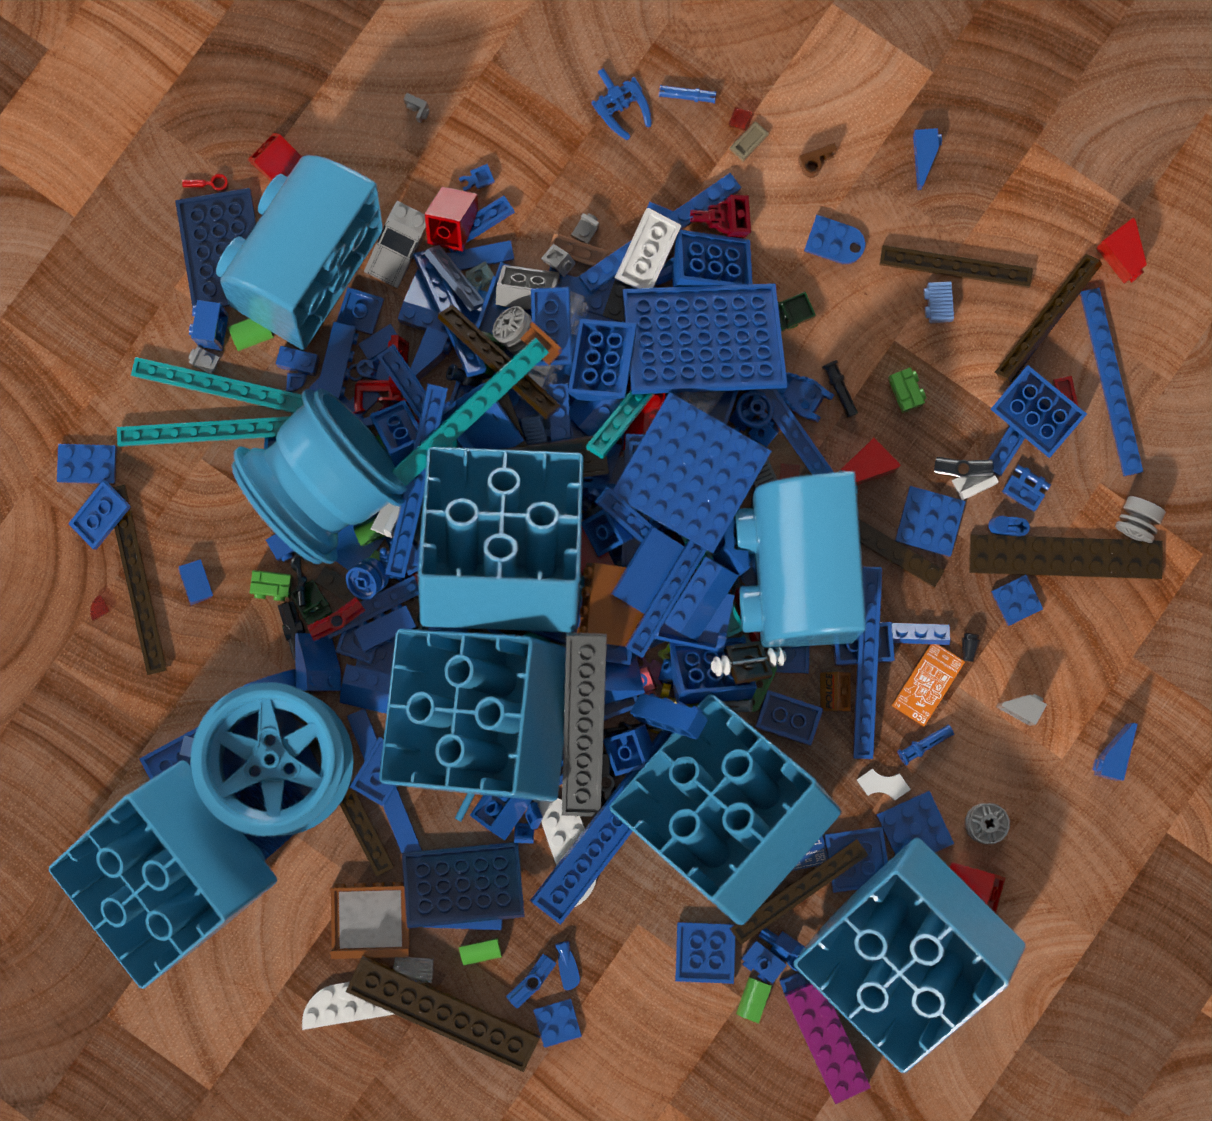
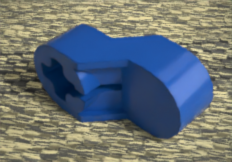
(366, 370)
(1018, 526)

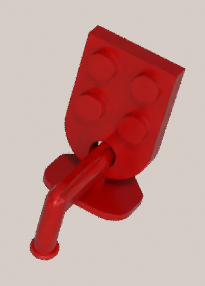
(382, 385)

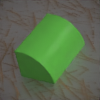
(248, 334)
(365, 534)
(480, 951)
(753, 1000)

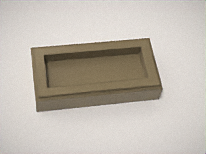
(749, 141)

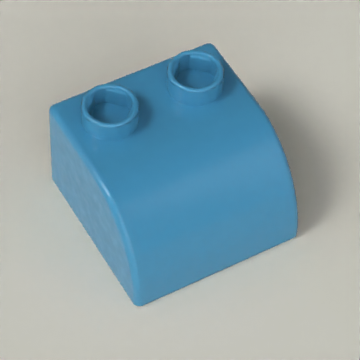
(302, 248)
(501, 539)
(804, 562)
(475, 714)
(727, 810)
(161, 875)
(911, 956)

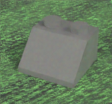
(1026, 708)

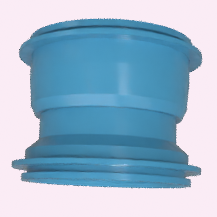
(318, 476)
(216, 734)

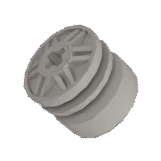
(511, 327)
(1141, 516)
(977, 828)

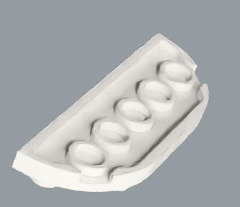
(561, 832)
(336, 1006)

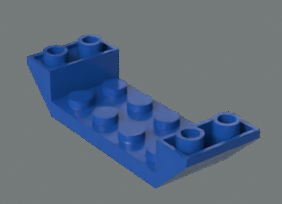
(729, 557)

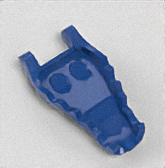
(804, 395)

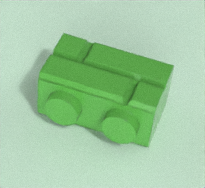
(907, 390)
(271, 584)

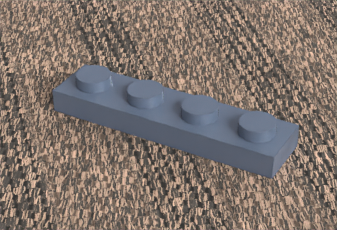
(454, 277)

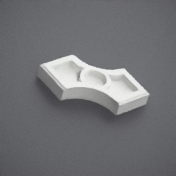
(892, 786)

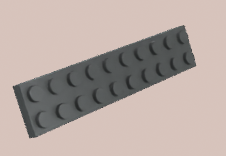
(583, 724)

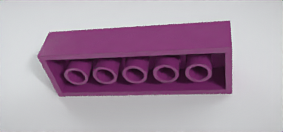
(827, 1042)

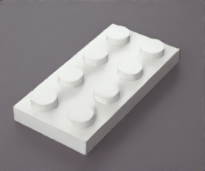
(648, 250)

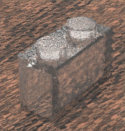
(416, 968)

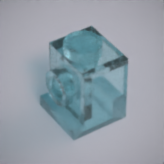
(482, 271)

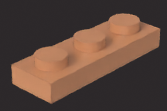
(579, 250)

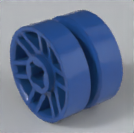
(367, 578)

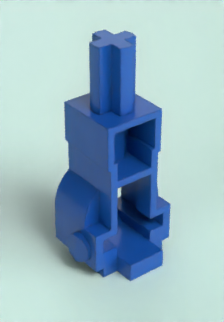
(783, 946)

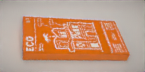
(928, 684)

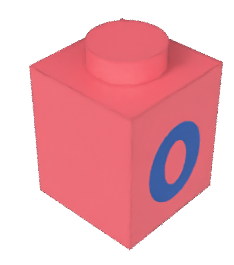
(648, 680)

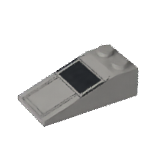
(397, 245)

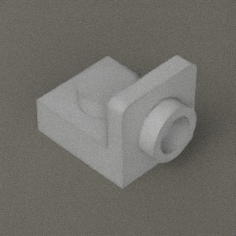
(414, 104)
(586, 228)
(558, 260)
(203, 360)

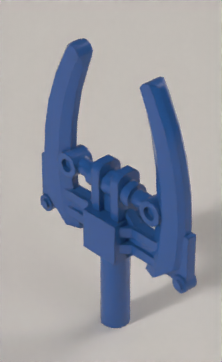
(616, 95)

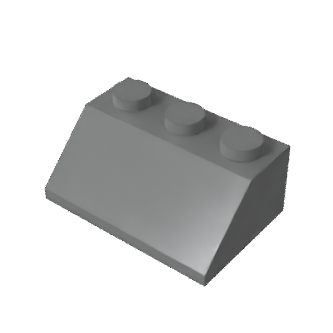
(516, 284)

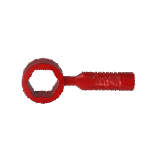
(201, 183)

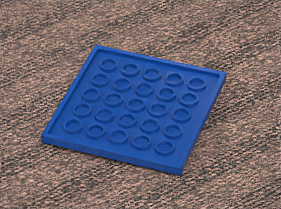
(691, 472)

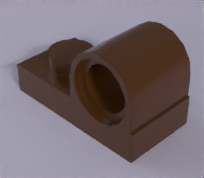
(815, 157)

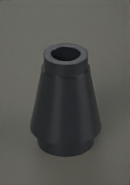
(970, 645)

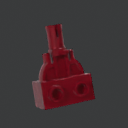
(727, 216)

